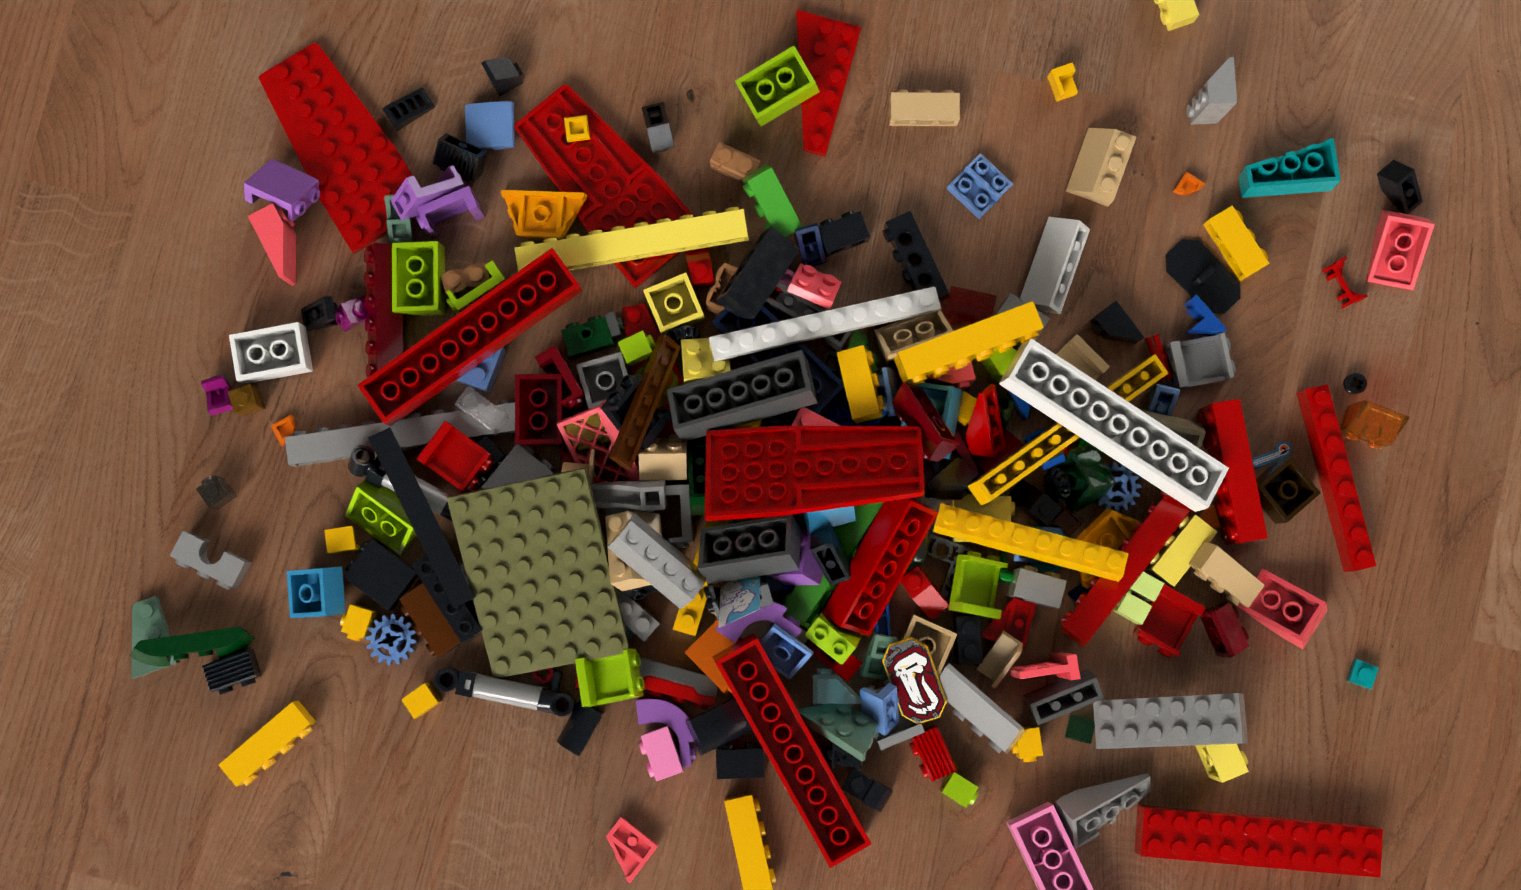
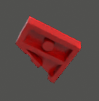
(1014, 620)

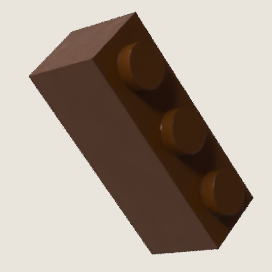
(429, 621)

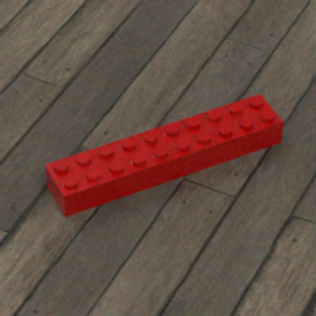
(470, 337)
(791, 750)
(1258, 841)

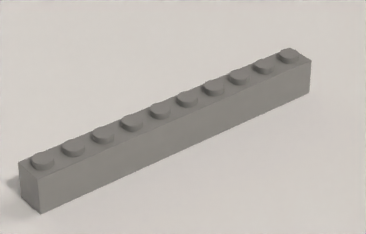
(410, 433)

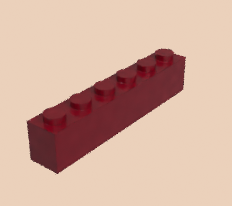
(382, 324)

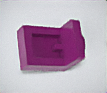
(351, 313)
(217, 394)

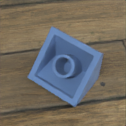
(784, 650)

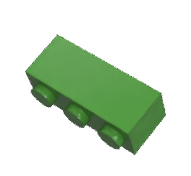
(771, 200)

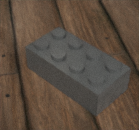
(749, 549)

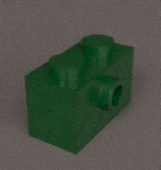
(587, 337)

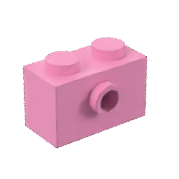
(661, 752)

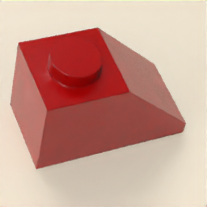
(700, 268)
(924, 592)
(845, 670)

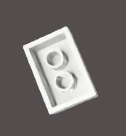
(270, 353)

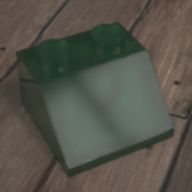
(1087, 476)

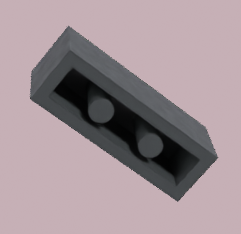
(1063, 697)

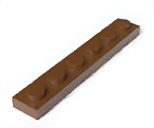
(645, 402)

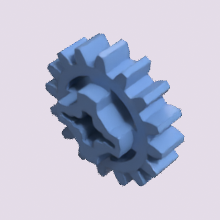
(1122, 492)
(395, 647)

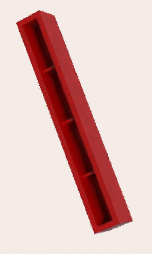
(1336, 478)
(1142, 549)

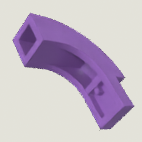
(769, 613)
(668, 713)

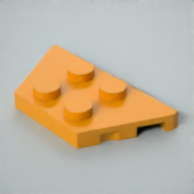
(542, 212)
(1107, 531)

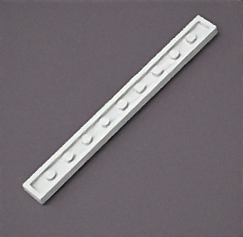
(824, 324)

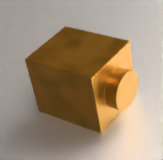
(246, 400)

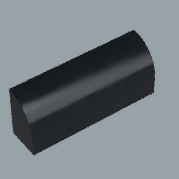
(758, 274)
(718, 726)

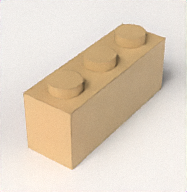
(924, 108)
(1225, 575)

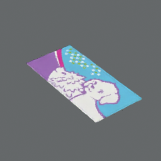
(738, 599)

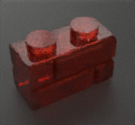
(968, 305)

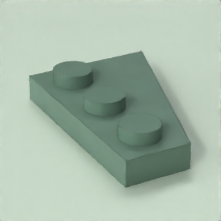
(148, 623)

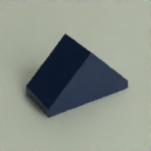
(810, 245)

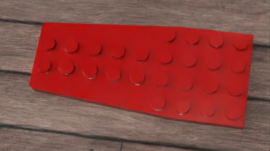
(336, 143)
(614, 177)
(809, 469)

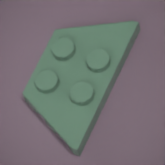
(842, 726)

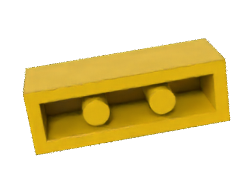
(1236, 243)
(861, 384)

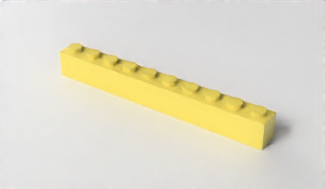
(641, 240)

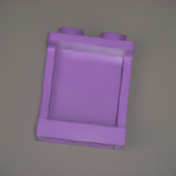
(283, 187)
(411, 195)
(447, 207)

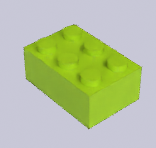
(777, 86)

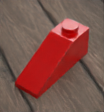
(985, 426)

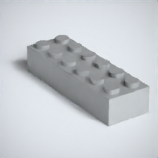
(1170, 721)

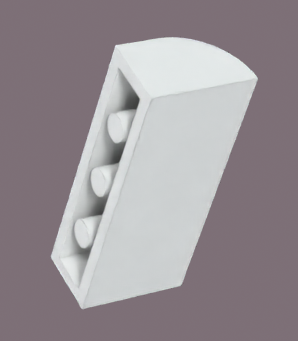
(1055, 264)

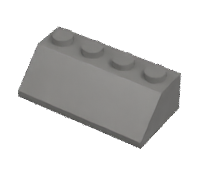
(657, 561)
(980, 711)

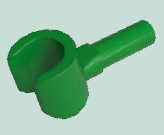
(1005, 575)

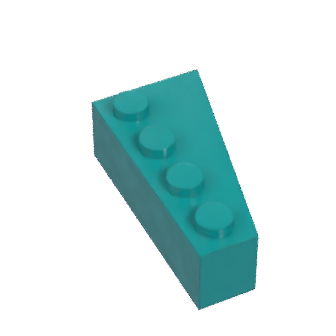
(1293, 173)

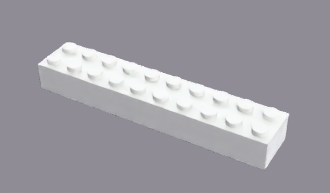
(1113, 425)

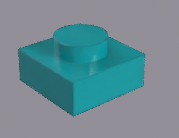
(1362, 674)

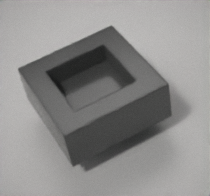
(615, 325)

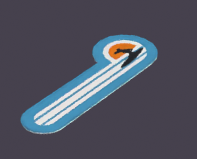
(1282, 450)

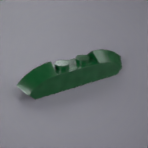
(160, 650)

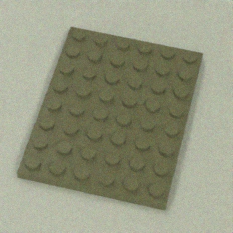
(539, 573)

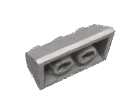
(1215, 97)

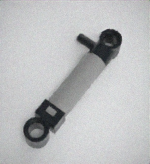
(377, 476)
(506, 691)

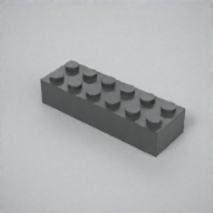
(742, 396)

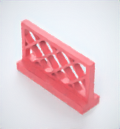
(611, 432)
(1060, 665)

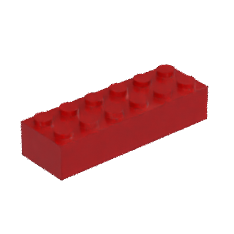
(1238, 493)
(880, 564)

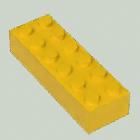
(968, 343)

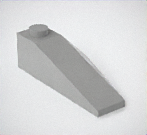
(1092, 807)

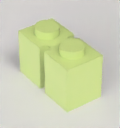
(1135, 608)

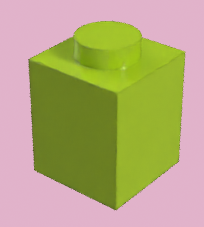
(637, 347)
(959, 789)

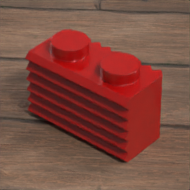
(933, 754)

